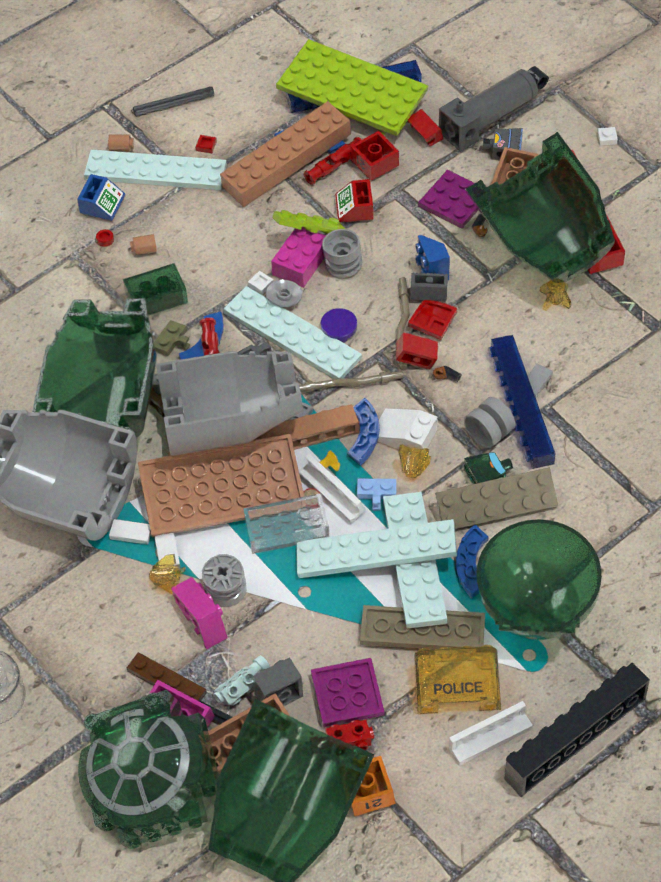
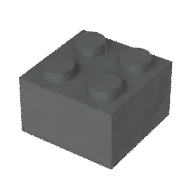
(280, 679)

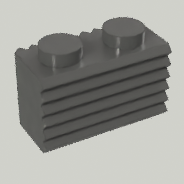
(429, 286)

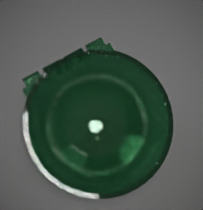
(538, 579)

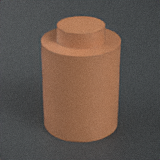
(120, 142)
(143, 244)

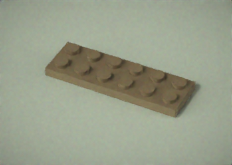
(497, 498)
(388, 628)

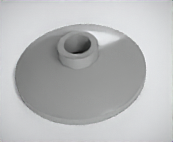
(284, 293)

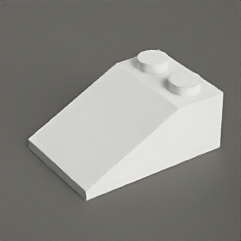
(407, 427)

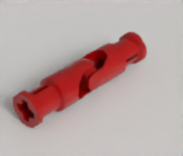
(335, 159)
(209, 336)

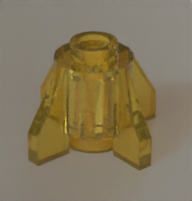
(555, 294)
(413, 460)
(165, 574)

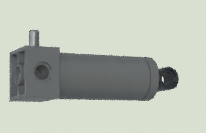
(463, 120)

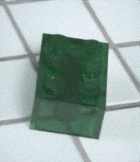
(160, 288)

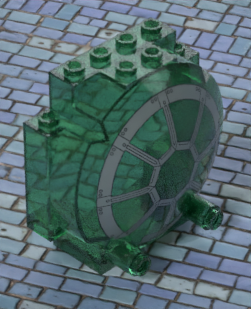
(147, 769)

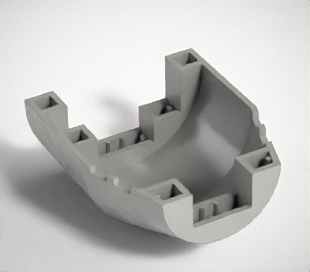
(226, 398)
(65, 470)

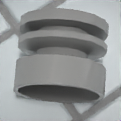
(342, 253)
(224, 580)

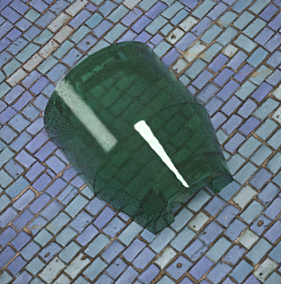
(548, 213)
(100, 365)
(283, 794)

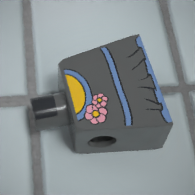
(504, 138)

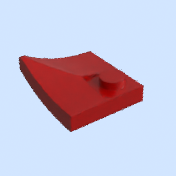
(432, 318)

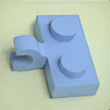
(375, 490)

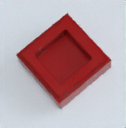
(206, 144)

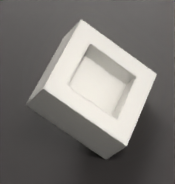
(607, 136)
(260, 282)

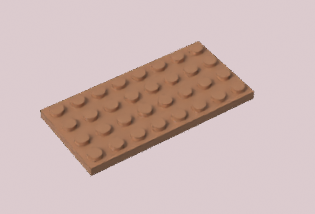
(218, 484)

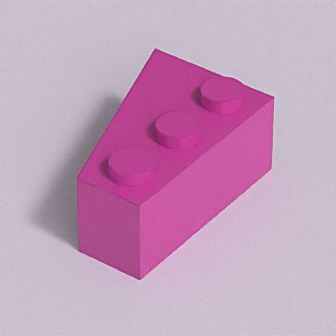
(201, 611)

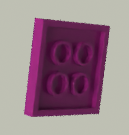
(449, 199)
(347, 692)

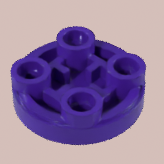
(339, 324)

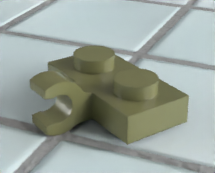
(170, 337)

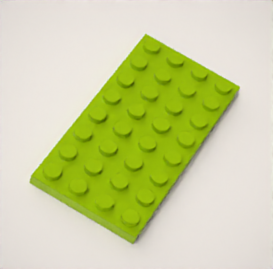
(352, 87)

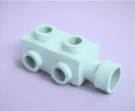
(239, 685)

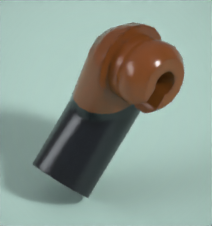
(478, 226)
(446, 372)

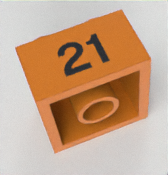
(375, 790)

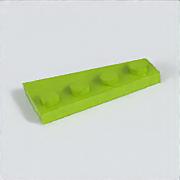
(309, 223)

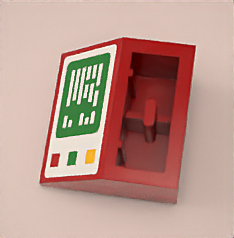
(355, 201)

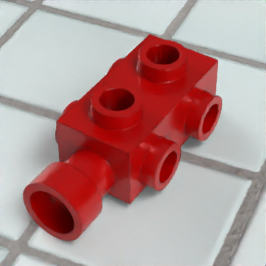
(353, 733)

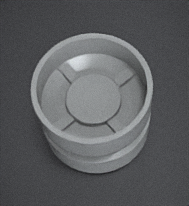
(489, 422)

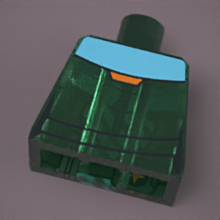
(486, 467)

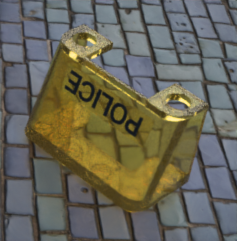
(457, 677)

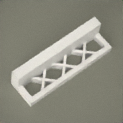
(332, 489)
(489, 733)

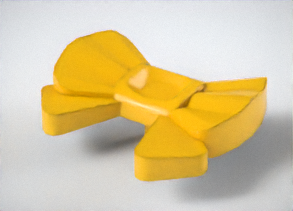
(331, 460)

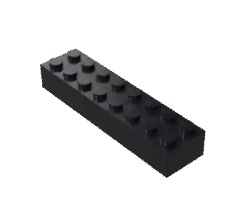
(576, 729)

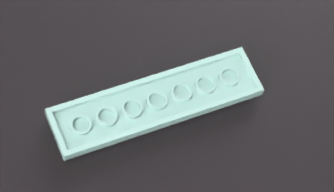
(156, 169)
(292, 334)
(376, 548)
(417, 581)

